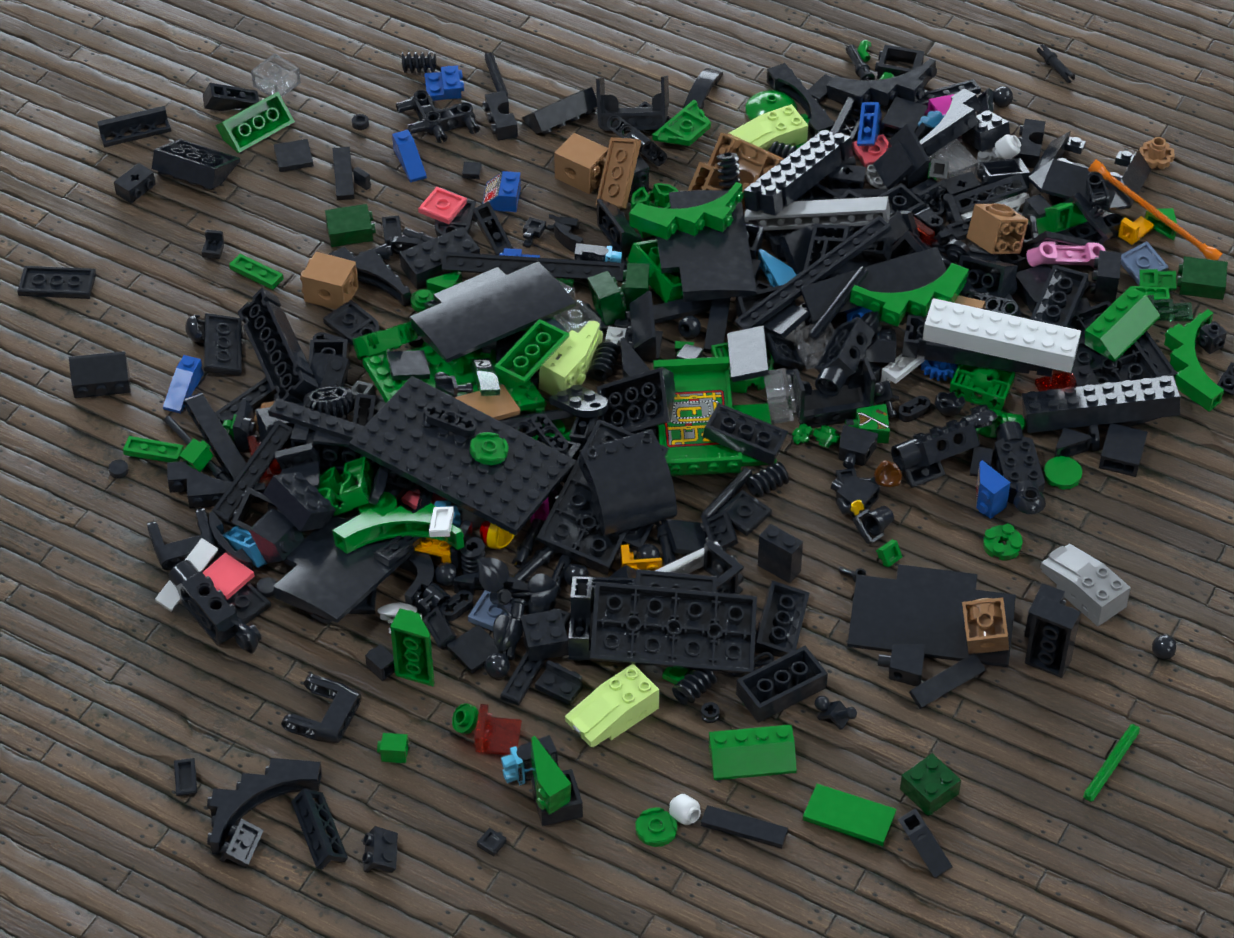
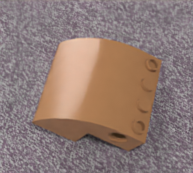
(752, 162)

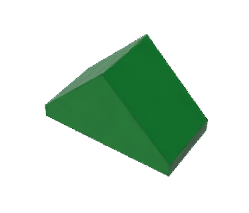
(1059, 216)
(1159, 225)
(444, 281)

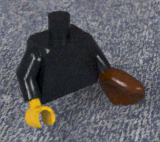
(861, 493)

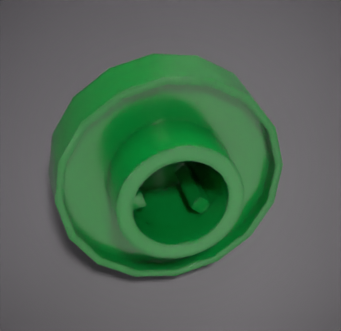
(421, 297)
(826, 436)
(465, 718)

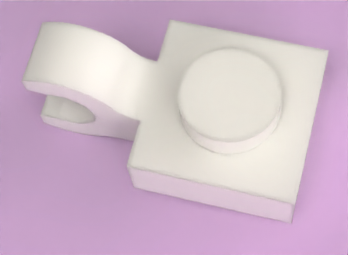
(614, 334)

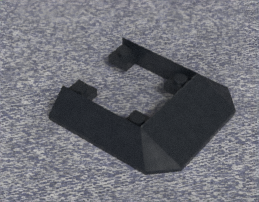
(1064, 179)

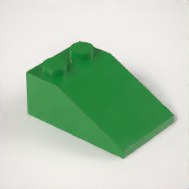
(551, 784)

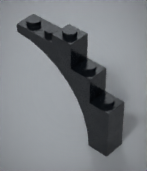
(906, 86)
(280, 778)

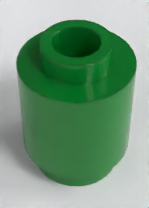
(1004, 417)

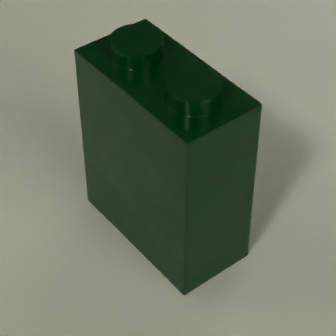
(350, 225)
(1202, 278)

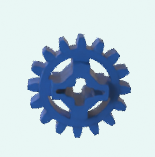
(939, 369)

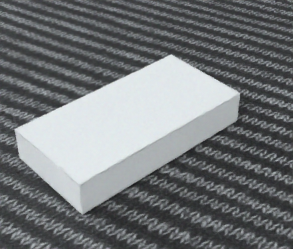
(441, 521)

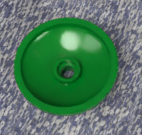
(766, 102)

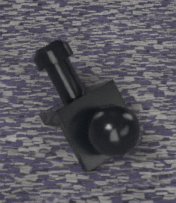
(449, 385)
(884, 395)
(835, 711)

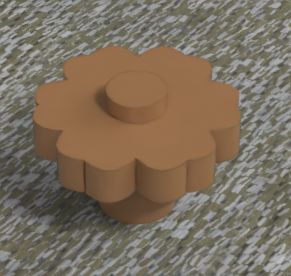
(1157, 153)

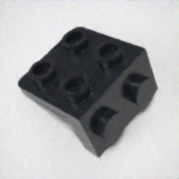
(302, 460)

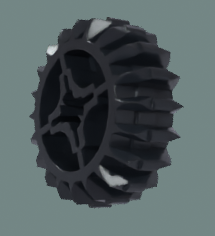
(330, 400)

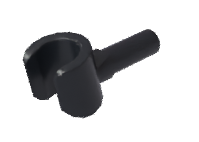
(859, 571)

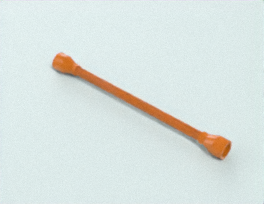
(1209, 252)

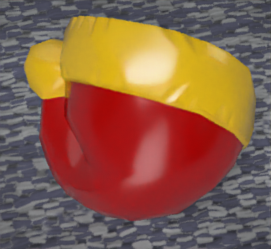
(494, 536)

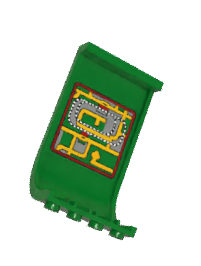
(698, 390)

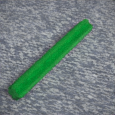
(1111, 762)

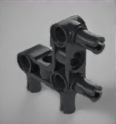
(436, 120)

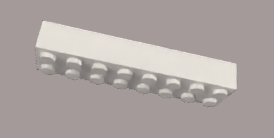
(1001, 335)

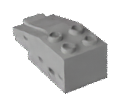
(1086, 583)

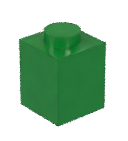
(197, 454)
(393, 747)

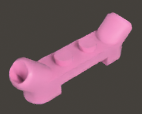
(1050, 253)

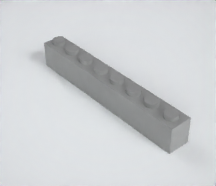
(833, 212)

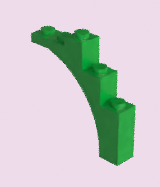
(665, 222)
(917, 302)
(1191, 378)
(400, 522)

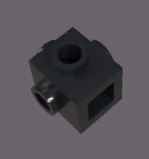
(1212, 337)

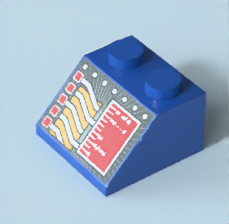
(503, 191)
(991, 491)

